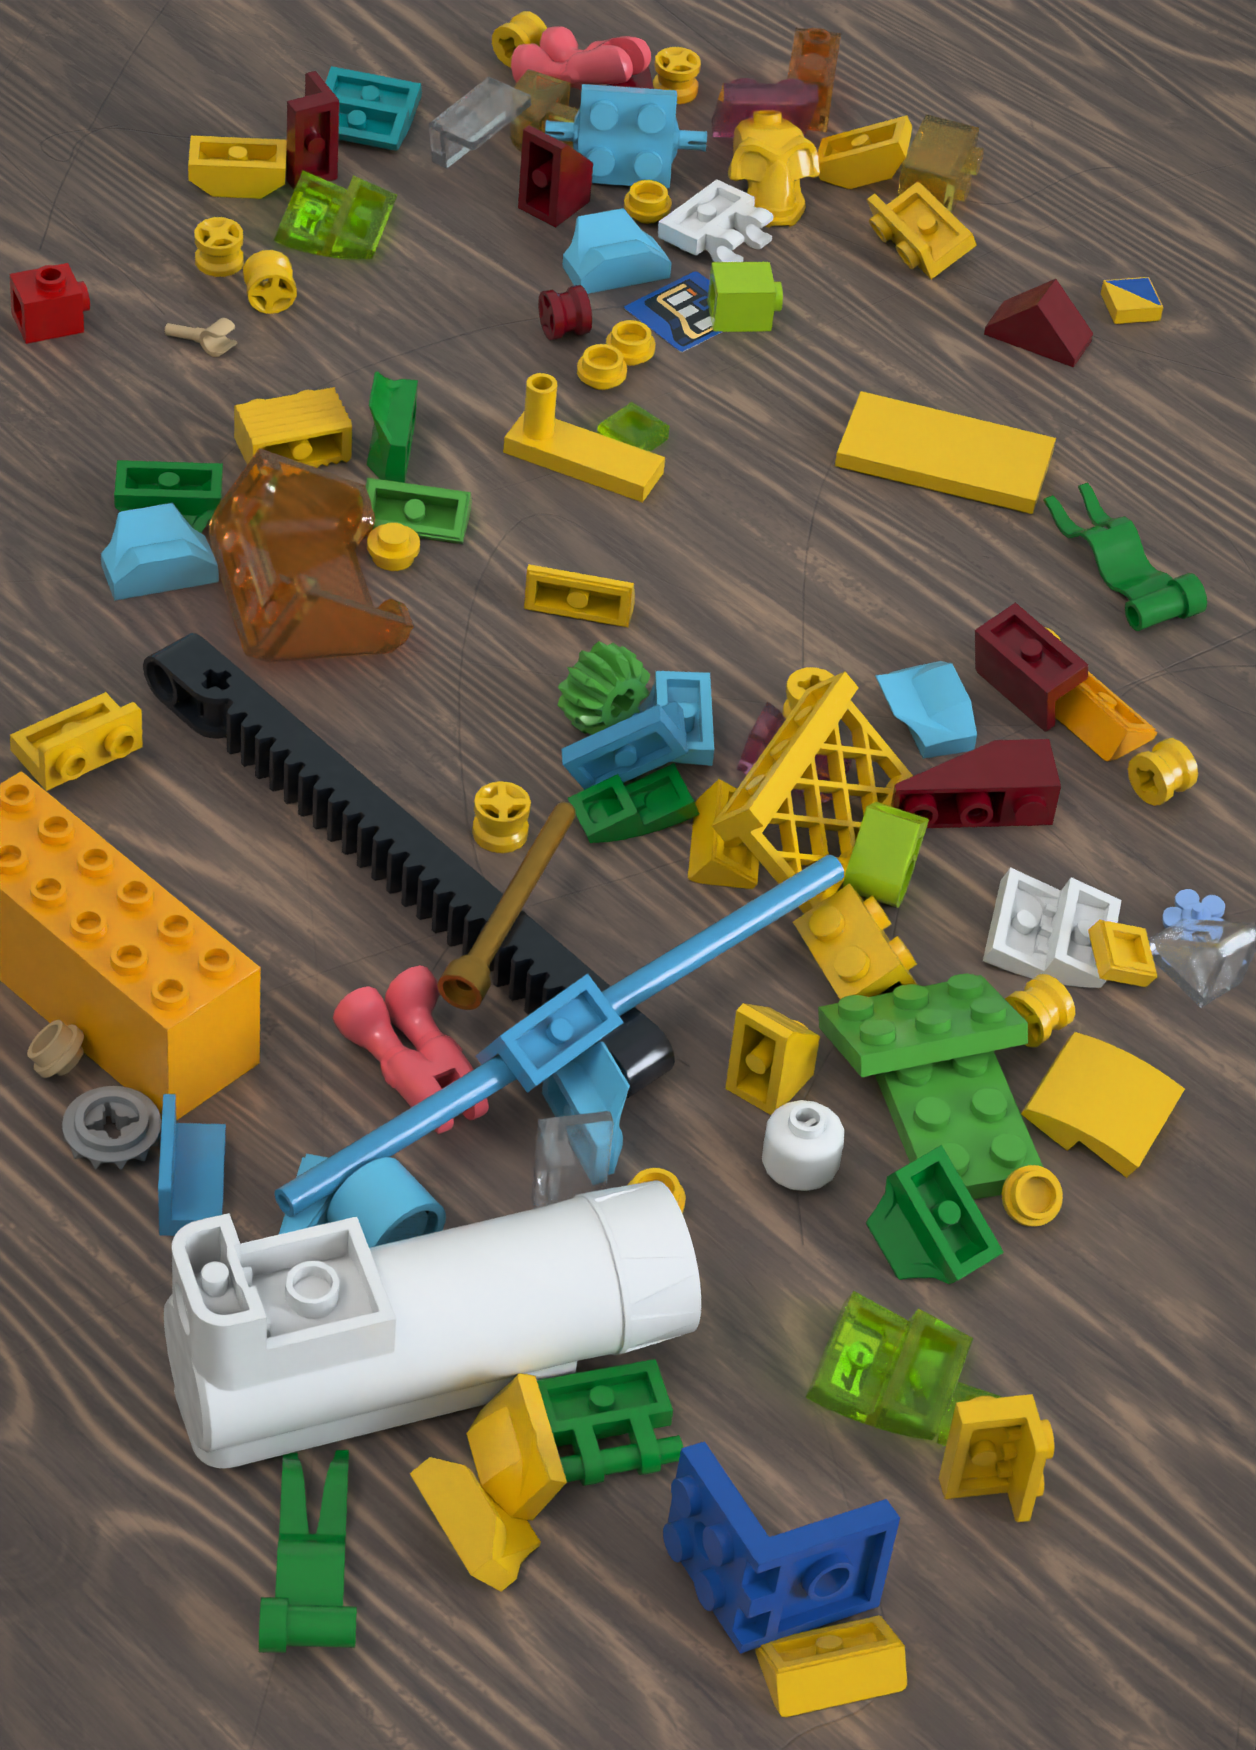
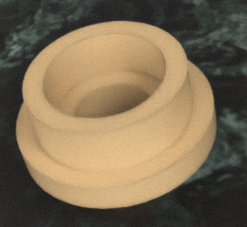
(56, 1049)

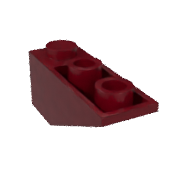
(986, 787)

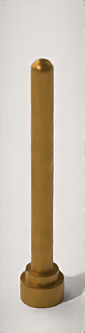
(468, 978)

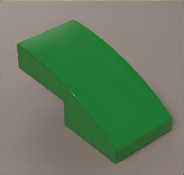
(643, 807)

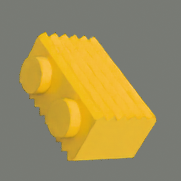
(298, 426)

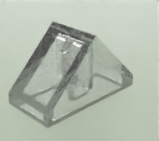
(1205, 956)

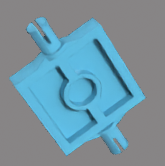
(627, 133)

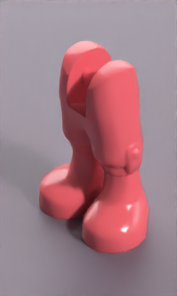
(600, 63)
(409, 1006)

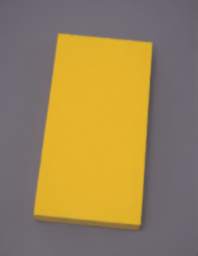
(945, 452)

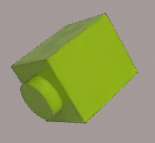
(743, 296)

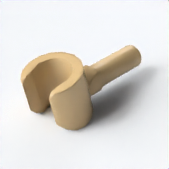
(211, 339)

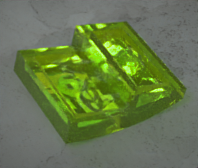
(335, 219)
(889, 1368)

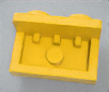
(921, 229)
(78, 740)
(852, 945)
(997, 1450)

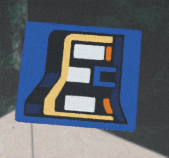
(677, 312)

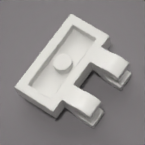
(709, 221)

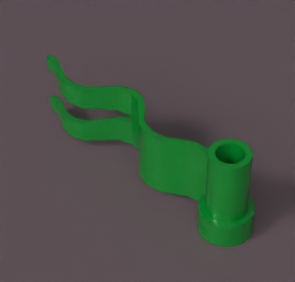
(1126, 569)
(309, 1566)

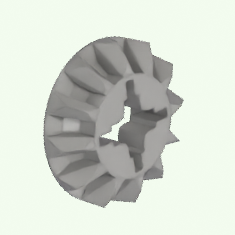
(129, 1110)

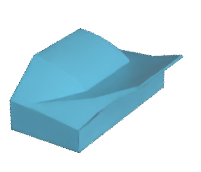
(613, 253)
(156, 553)
(693, 694)
(932, 706)
(589, 1086)

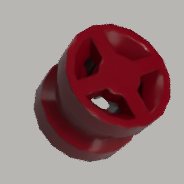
(565, 312)

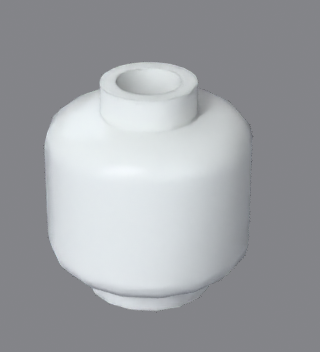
(803, 1145)

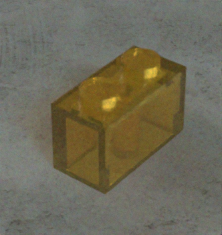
(942, 160)

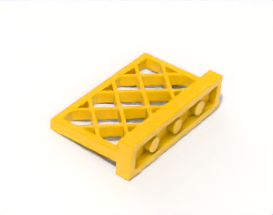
(792, 756)

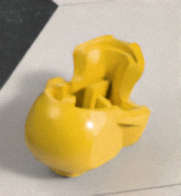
(773, 160)

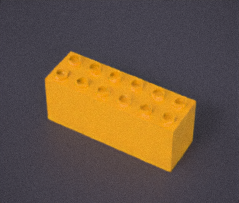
(119, 957)

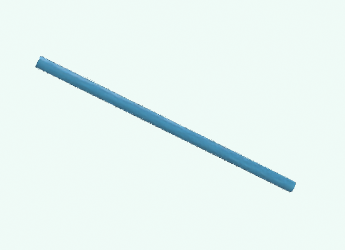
(495, 1074)

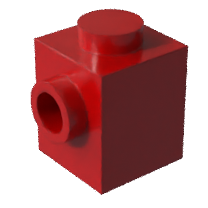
(48, 302)

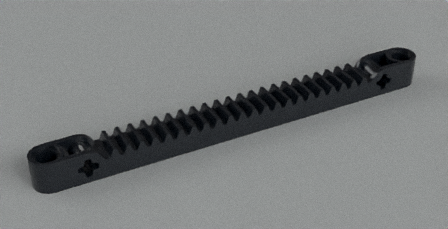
(226, 703)

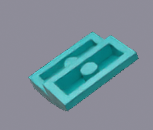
(374, 107)

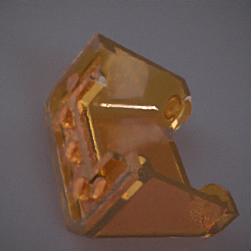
(293, 568)

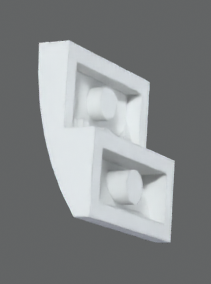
(1047, 929)

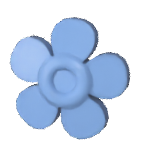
(1189, 907)

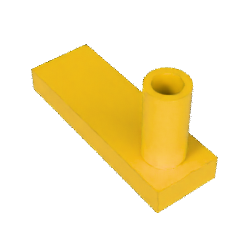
(577, 451)

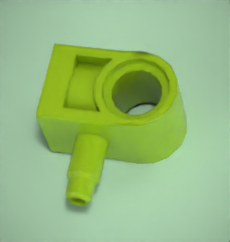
(885, 853)

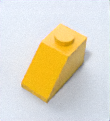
(769, 1057)

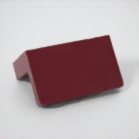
(312, 132)
(1027, 663)

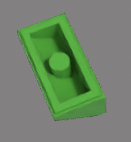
(427, 510)

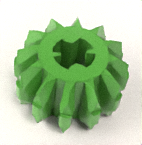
(603, 688)

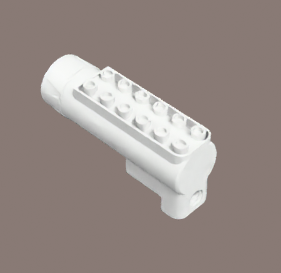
(340, 1340)

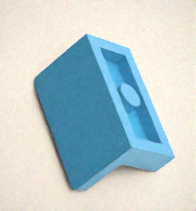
(629, 746)
(554, 1033)
(189, 1170)

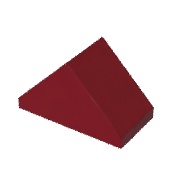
(1042, 323)

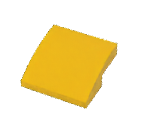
(1103, 1101)

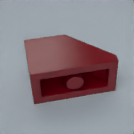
(552, 178)

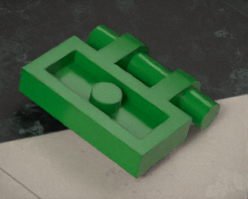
(605, 1405)

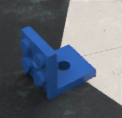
(776, 1583)

